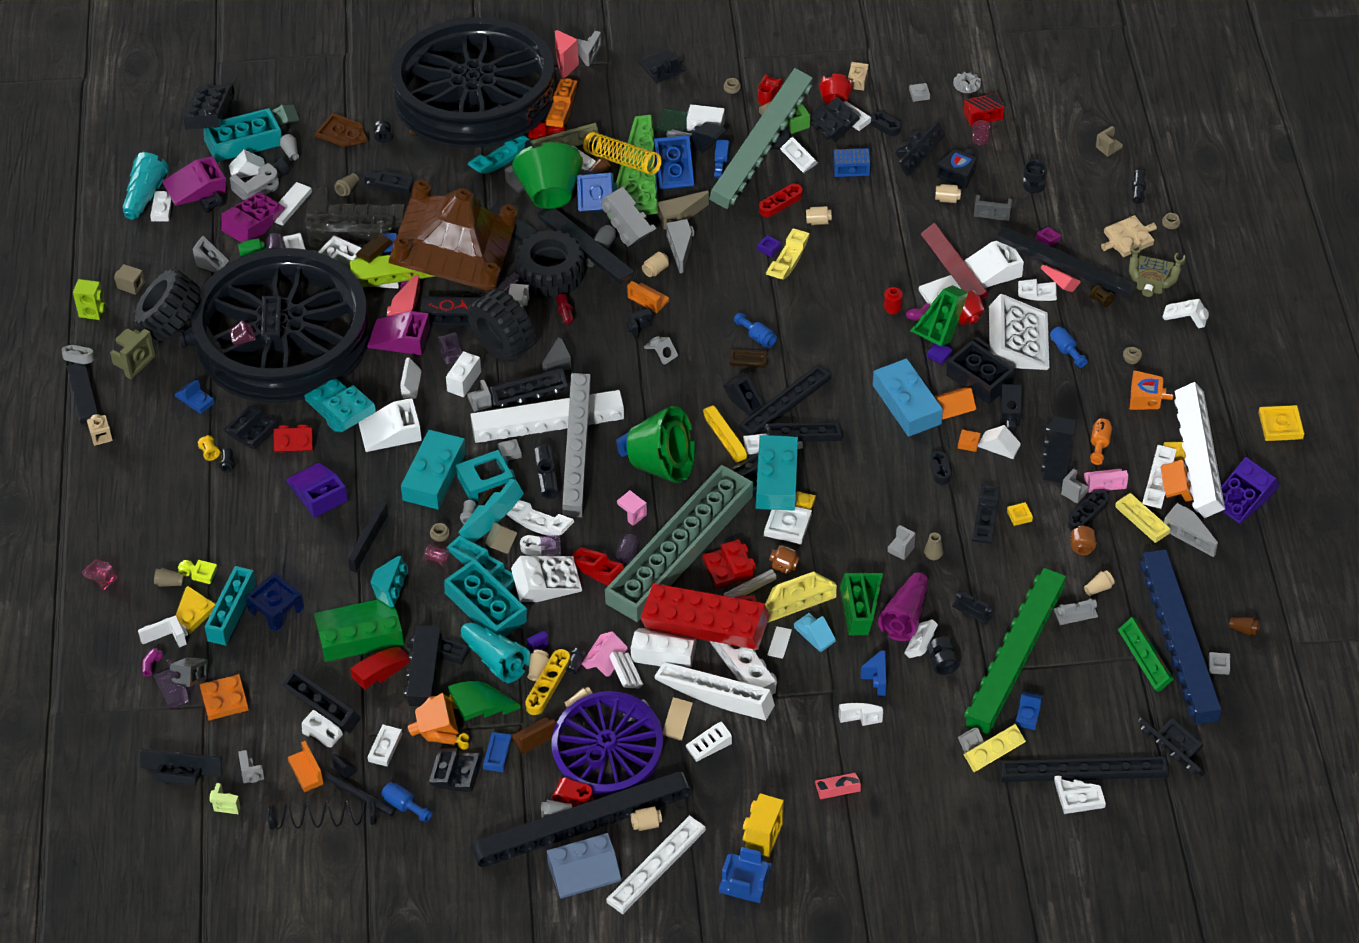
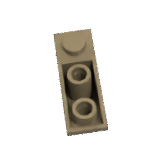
(682, 207)

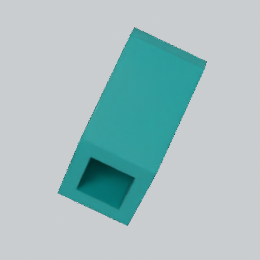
(389, 580)

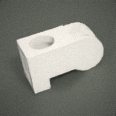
(321, 729)

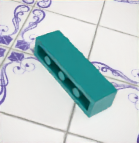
(230, 606)

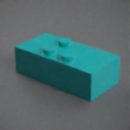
(244, 132)
(433, 469)
(776, 472)
(485, 599)

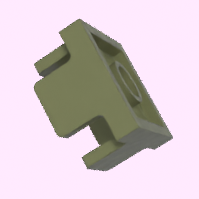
(136, 353)

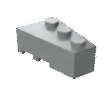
(626, 217)

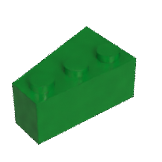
(942, 317)
(859, 600)

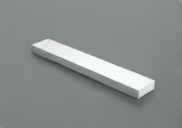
(656, 864)

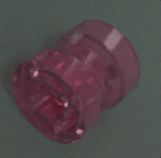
(981, 132)

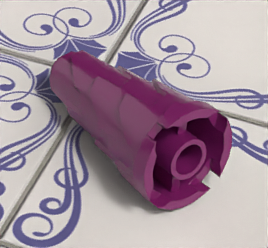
(904, 610)

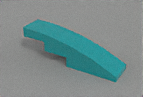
(493, 511)
(466, 551)

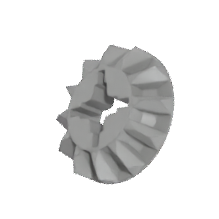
(962, 86)

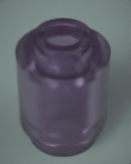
(274, 241)
(627, 549)

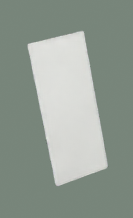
(779, 642)

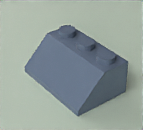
(583, 865)

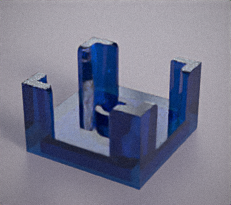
(274, 599)

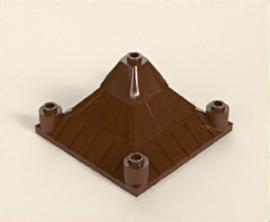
(453, 237)

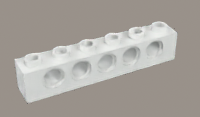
(746, 666)

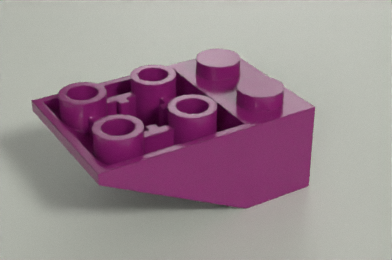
(195, 181)
(251, 217)
(401, 333)

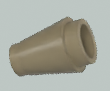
(345, 185)
(934, 548)
(165, 577)

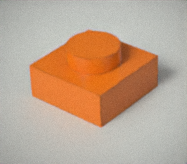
(969, 440)

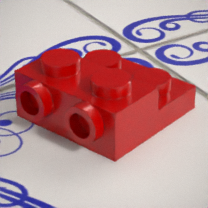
(729, 564)

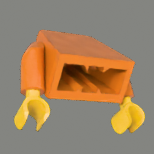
(437, 722)

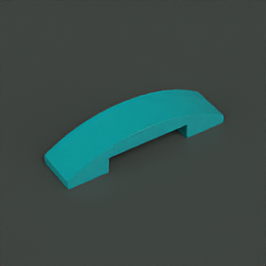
(499, 157)

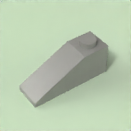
(680, 241)
(1189, 528)

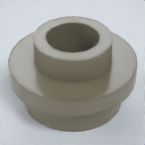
(732, 85)
(1171, 221)
(1132, 355)
(439, 528)

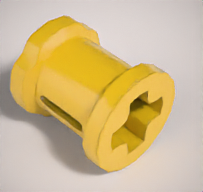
(208, 448)

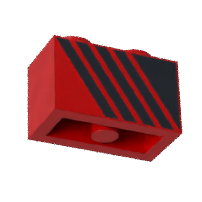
(984, 108)

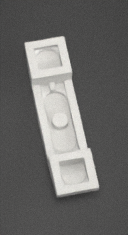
(1154, 491)
(537, 521)

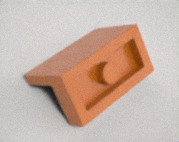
(647, 296)
(956, 402)
(1176, 480)
(306, 768)

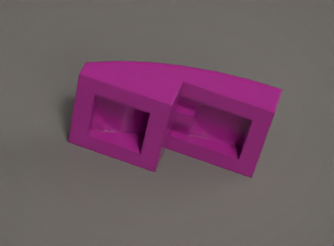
(1048, 237)

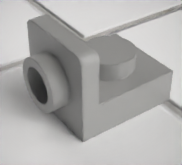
(249, 772)

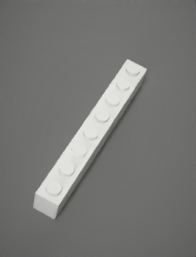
(542, 417)
(1199, 450)

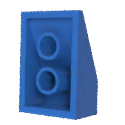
(676, 162)

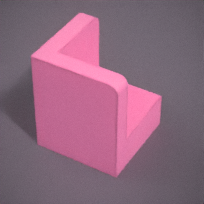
(635, 507)

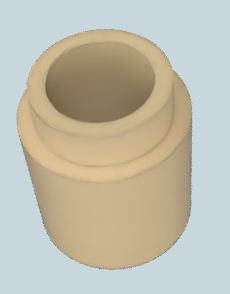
(948, 193)
(818, 215)
(655, 264)
(646, 818)

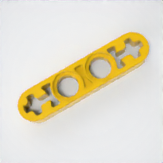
(725, 433)
(550, 682)

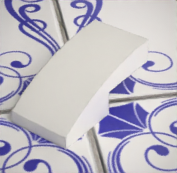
(1033, 291)
(866, 713)

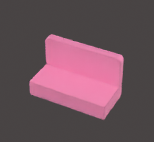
(1106, 480)
(600, 653)

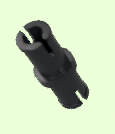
(1138, 186)

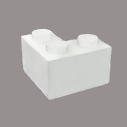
(340, 250)

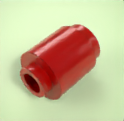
(893, 300)

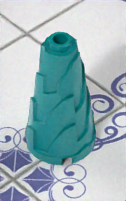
(144, 181)
(497, 652)

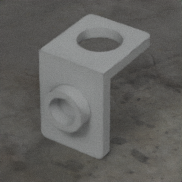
(659, 343)

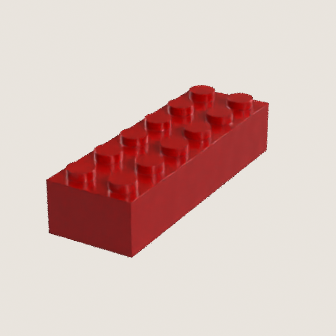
(705, 616)

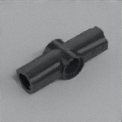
(546, 471)

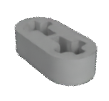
(78, 354)

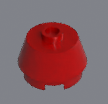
(835, 87)
(972, 309)

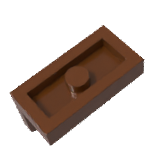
(534, 735)

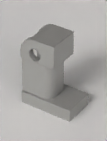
(266, 175)

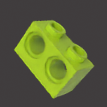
(89, 299)

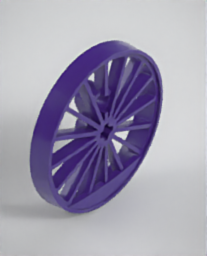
(632, 708)

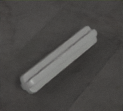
(752, 584)

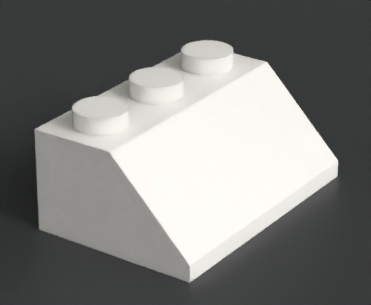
(659, 647)

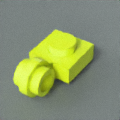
(202, 572)

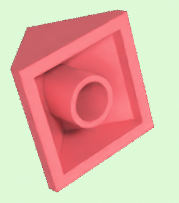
(566, 53)

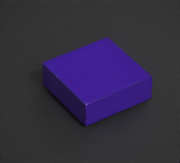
(769, 246)
(939, 353)
(537, 642)

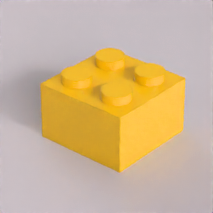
(763, 824)

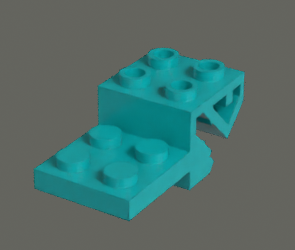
(340, 405)

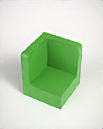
(800, 121)

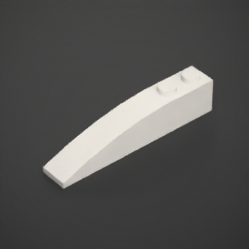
(718, 691)

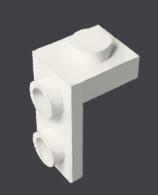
(1188, 308)
(164, 628)

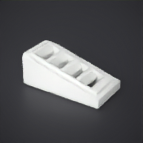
(713, 732)

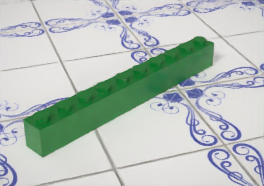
(1015, 651)

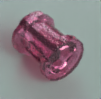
(436, 554)

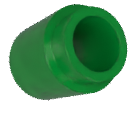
(250, 246)

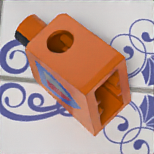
(1148, 391)

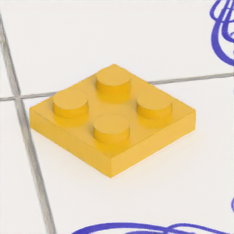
(1281, 423)

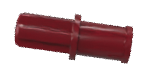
(564, 309)

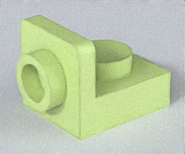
(224, 802)

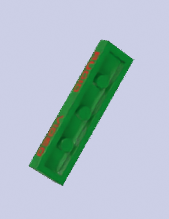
(1145, 654)

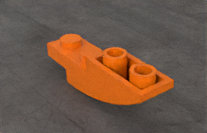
(562, 103)

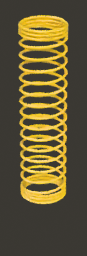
(599, 145)

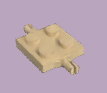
(1126, 233)

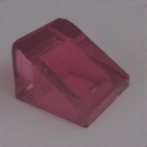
(241, 333)

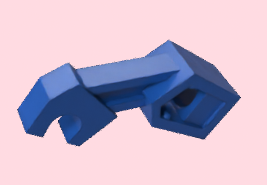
(721, 156)

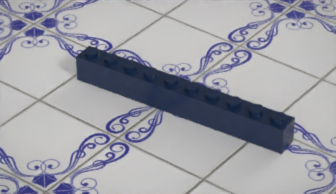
(1180, 637)

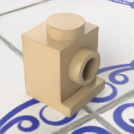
(858, 75)
(97, 425)

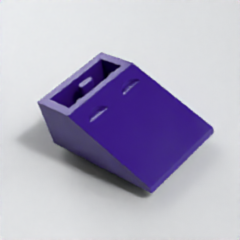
(318, 489)
(1247, 490)

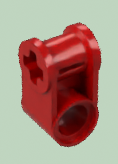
(768, 89)
(572, 792)

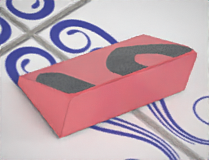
(838, 785)

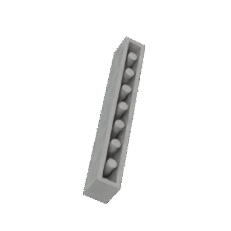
(576, 445)

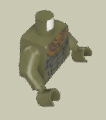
(1153, 274)

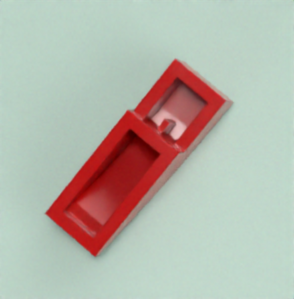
(597, 565)
(379, 666)

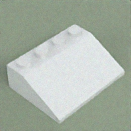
(1018, 333)

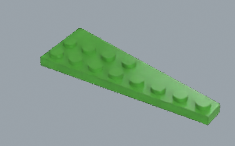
(638, 184)

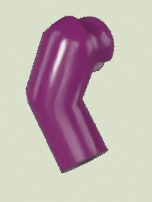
(916, 313)
(147, 662)

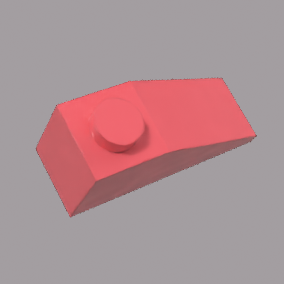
(406, 298)

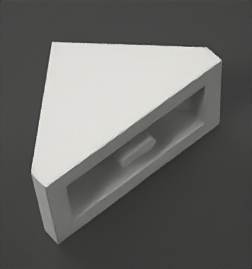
(246, 164)
(1000, 441)

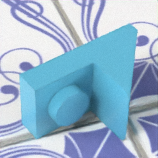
(815, 631)

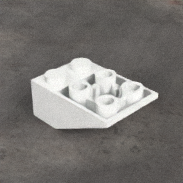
(995, 264)
(391, 426)
(545, 577)

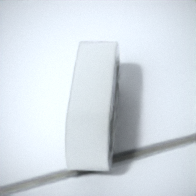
(534, 548)

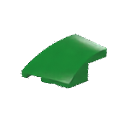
(480, 698)

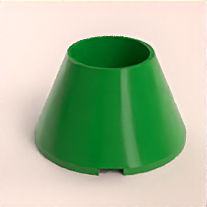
(548, 173)
(663, 445)

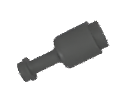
(604, 237)

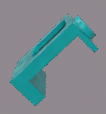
(471, 481)

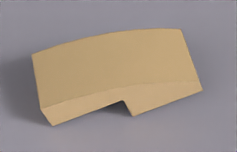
(677, 718)

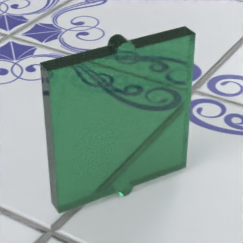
(671, 120)

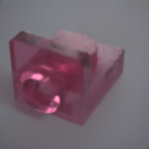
(100, 572)

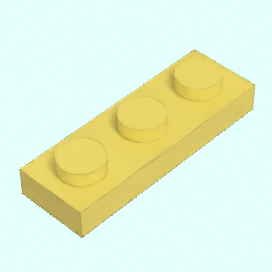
(1142, 517)
(994, 748)

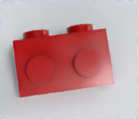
(293, 439)

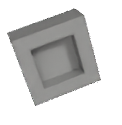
(919, 92)
(510, 449)
(1219, 663)
(970, 739)

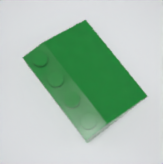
(358, 629)

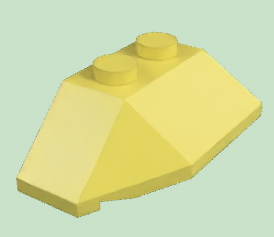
(799, 595)

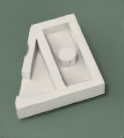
(1079, 796)

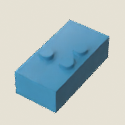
(907, 397)

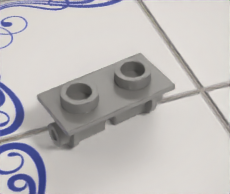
(1076, 612)

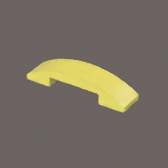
(790, 255)

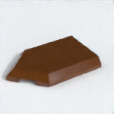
(341, 131)

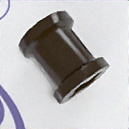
(1102, 296)

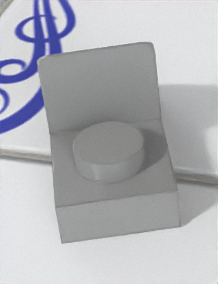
(589, 48)

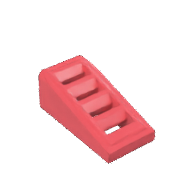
(1064, 280)

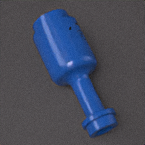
(757, 331)
(1067, 345)
(403, 800)

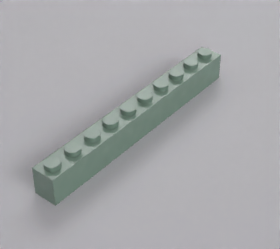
(760, 139)

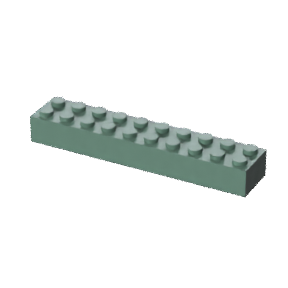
(679, 541)

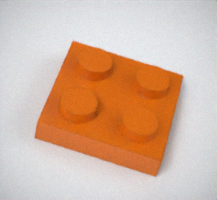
(224, 697)

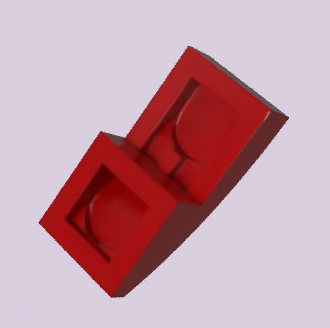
(543, 131)

